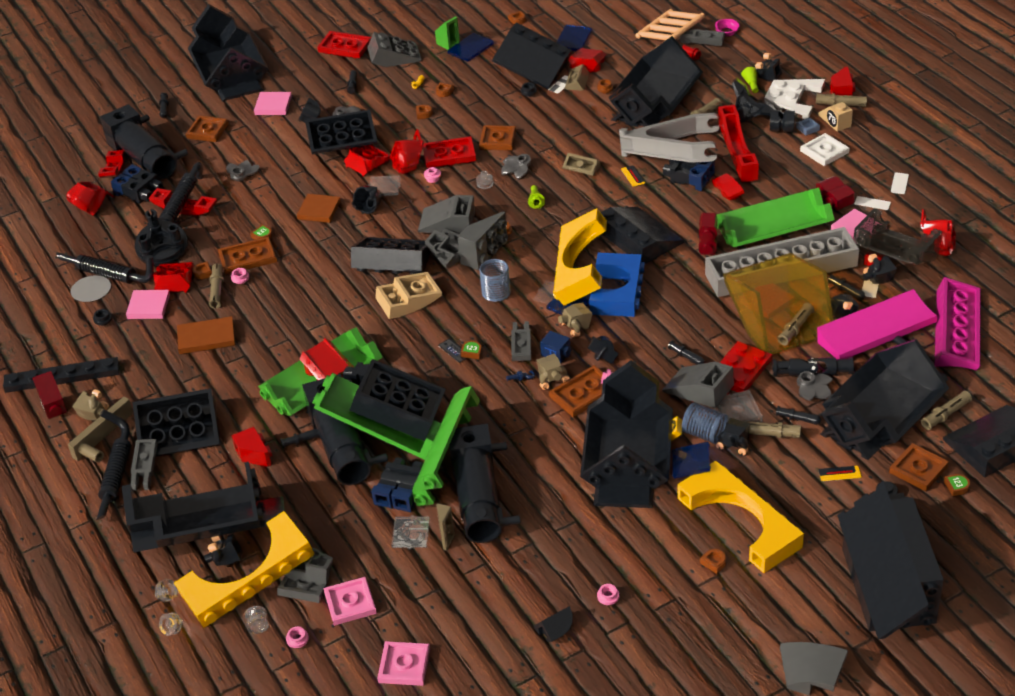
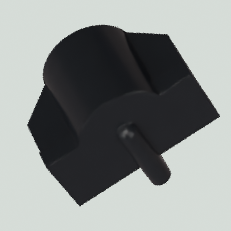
(310, 111)
(603, 348)

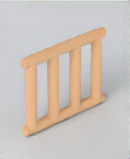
(663, 19)

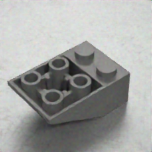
(392, 51)
(448, 214)
(482, 240)
(702, 383)

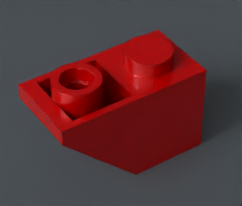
(842, 83)
(251, 447)

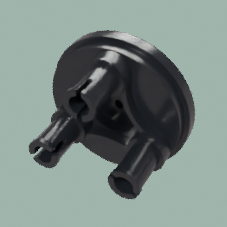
(160, 239)

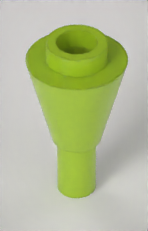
(750, 76)
(536, 199)

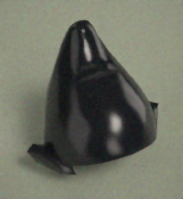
(367, 199)

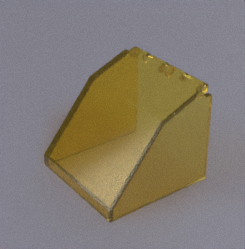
(773, 293)

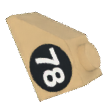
(837, 116)

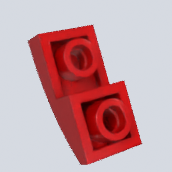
(728, 186)

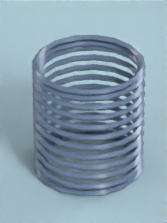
(505, 281)
(702, 423)

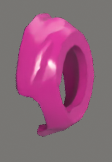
(727, 23)

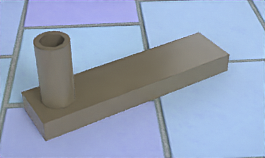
(86, 441)

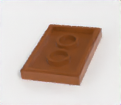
(247, 255)
(205, 335)
(578, 391)

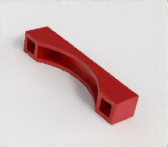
(744, 161)

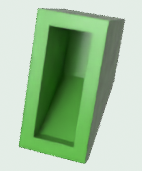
(448, 34)

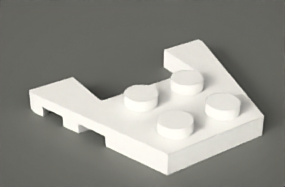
(788, 93)

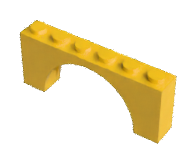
(574, 236)
(779, 536)
(214, 600)

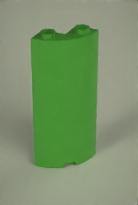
(774, 218)
(286, 388)
(336, 402)
(454, 415)

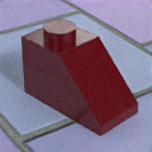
(49, 395)

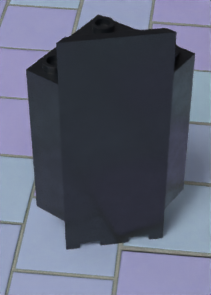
(226, 55)
(655, 85)
(883, 399)
(627, 440)
(197, 516)
(891, 562)

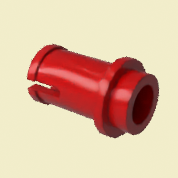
(694, 53)

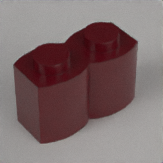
(836, 193)
(708, 233)

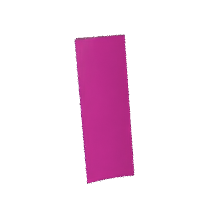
(875, 325)
(957, 325)

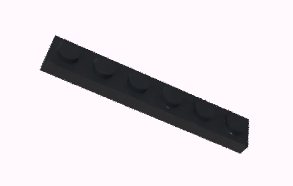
(63, 374)

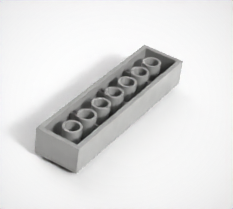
(827, 250)

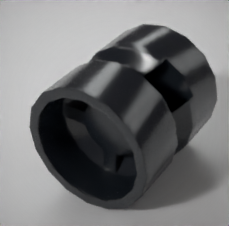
(782, 121)

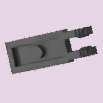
(703, 37)
(521, 342)
(143, 462)

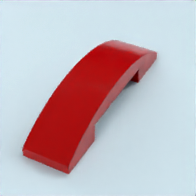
(114, 165)
(192, 207)

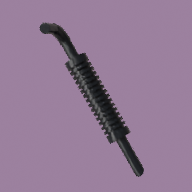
(181, 193)
(110, 269)
(116, 464)

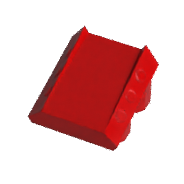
(589, 57)
(365, 158)
(173, 276)
(324, 360)

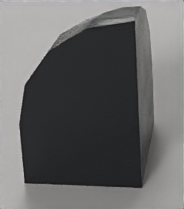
(555, 625)

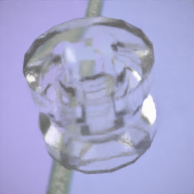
(256, 619)

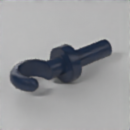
(520, 376)

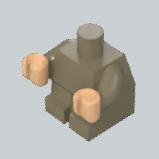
(576, 317)
(550, 370)
(89, 407)

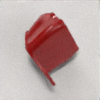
(406, 154)
(87, 196)
(948, 239)

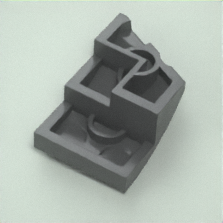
(444, 247)
(307, 579)
(811, 665)

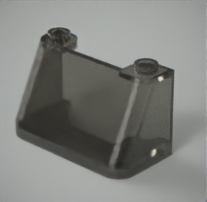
(875, 235)

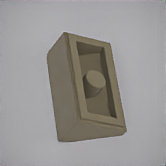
(577, 78)
(581, 164)
(445, 524)

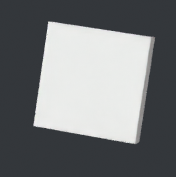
(824, 149)

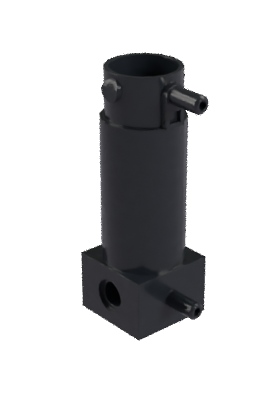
(125, 132)
(340, 441)
(476, 483)

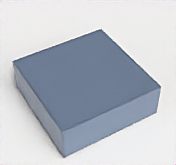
(807, 126)

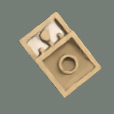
(407, 294)

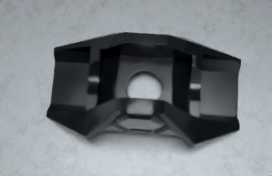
(747, 104)

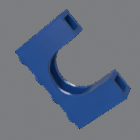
(622, 300)

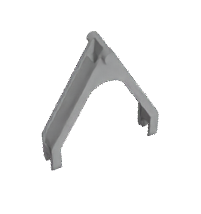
(659, 141)

